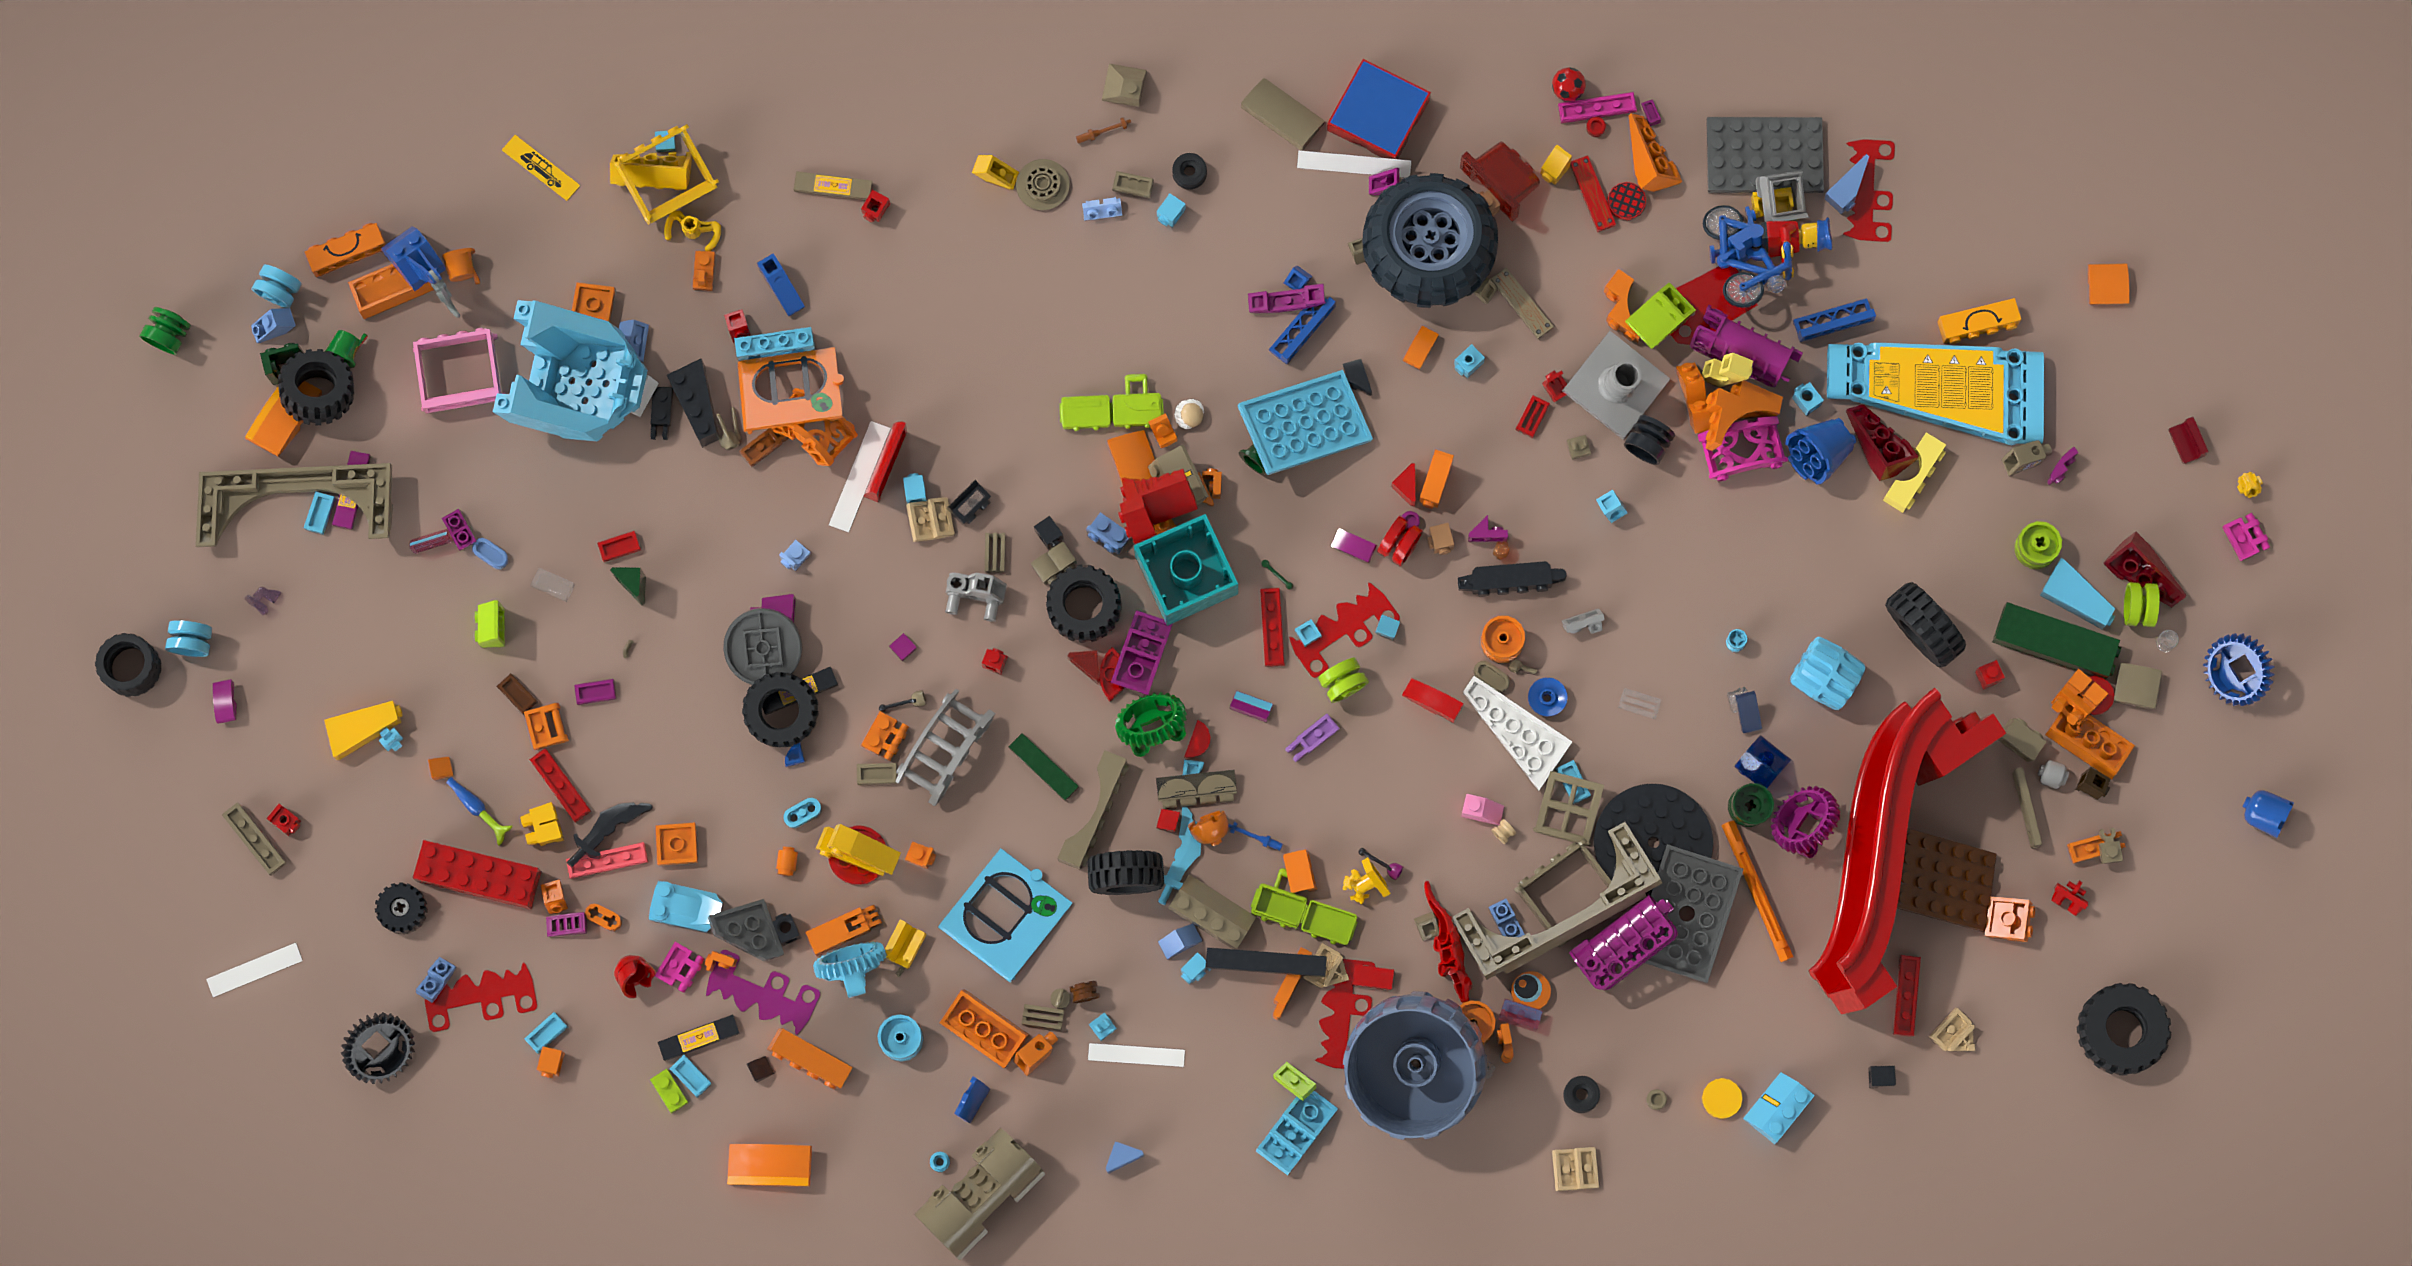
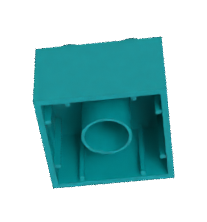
(1186, 569)

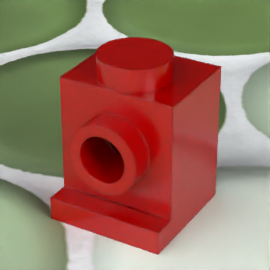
(875, 200)
(994, 660)
(277, 815)

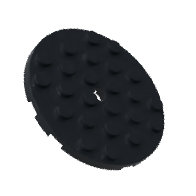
(1653, 813)

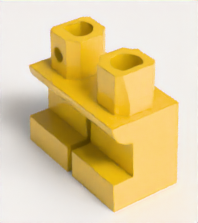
(545, 824)

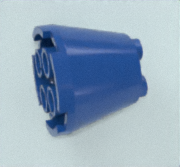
(1819, 449)

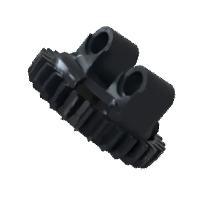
(389, 1058)

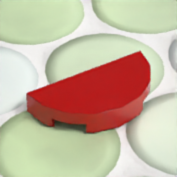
(1199, 741)

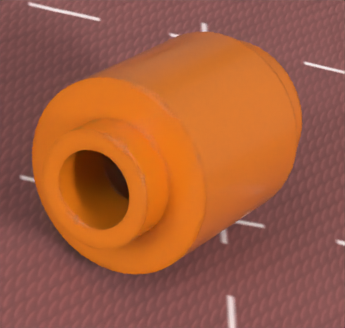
(786, 861)

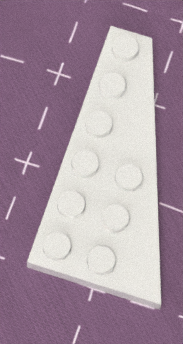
(1527, 739)

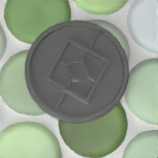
(762, 644)

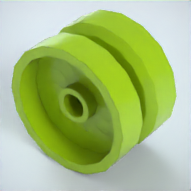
(2038, 533)
(2141, 604)
(1343, 680)

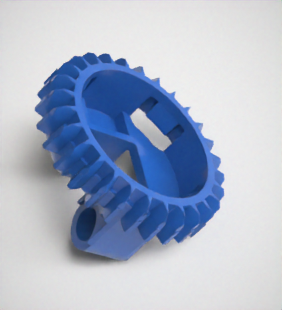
(2225, 678)

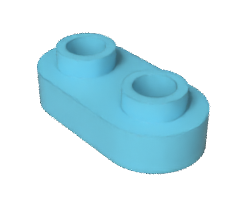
(802, 812)

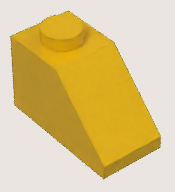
(1556, 165)
(995, 171)

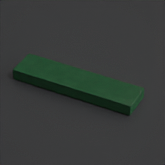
(1043, 767)

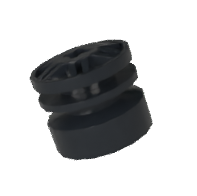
(1649, 440)

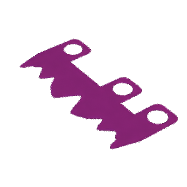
(770, 1000)

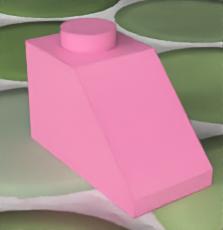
(1482, 809)

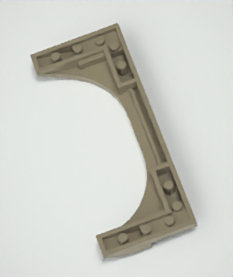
(227, 492)
(1630, 882)

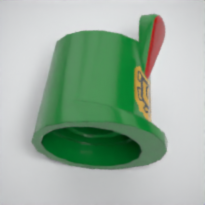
(346, 346)

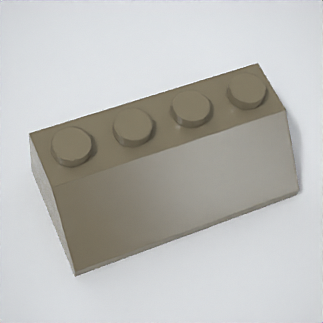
(1212, 912)

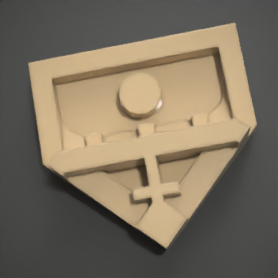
(1334, 969)
(1954, 1033)

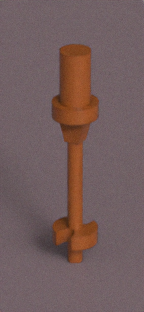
(1090, 135)

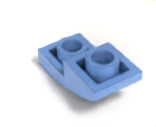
(1505, 919)
(436, 979)

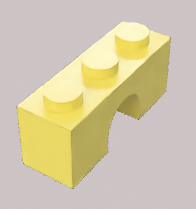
(1729, 371)

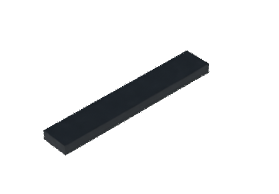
(1266, 962)

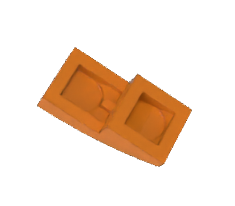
(1420, 347)

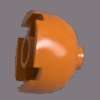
(1210, 828)

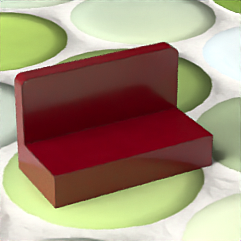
(2188, 441)

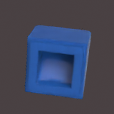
(1297, 278)

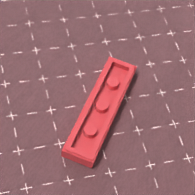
(609, 860)

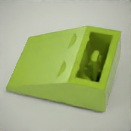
(1660, 315)

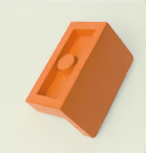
(1299, 871)

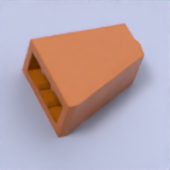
(1436, 479)

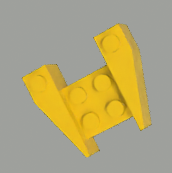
(857, 849)

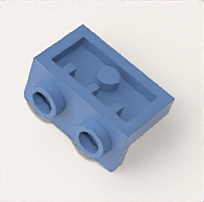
(1108, 533)

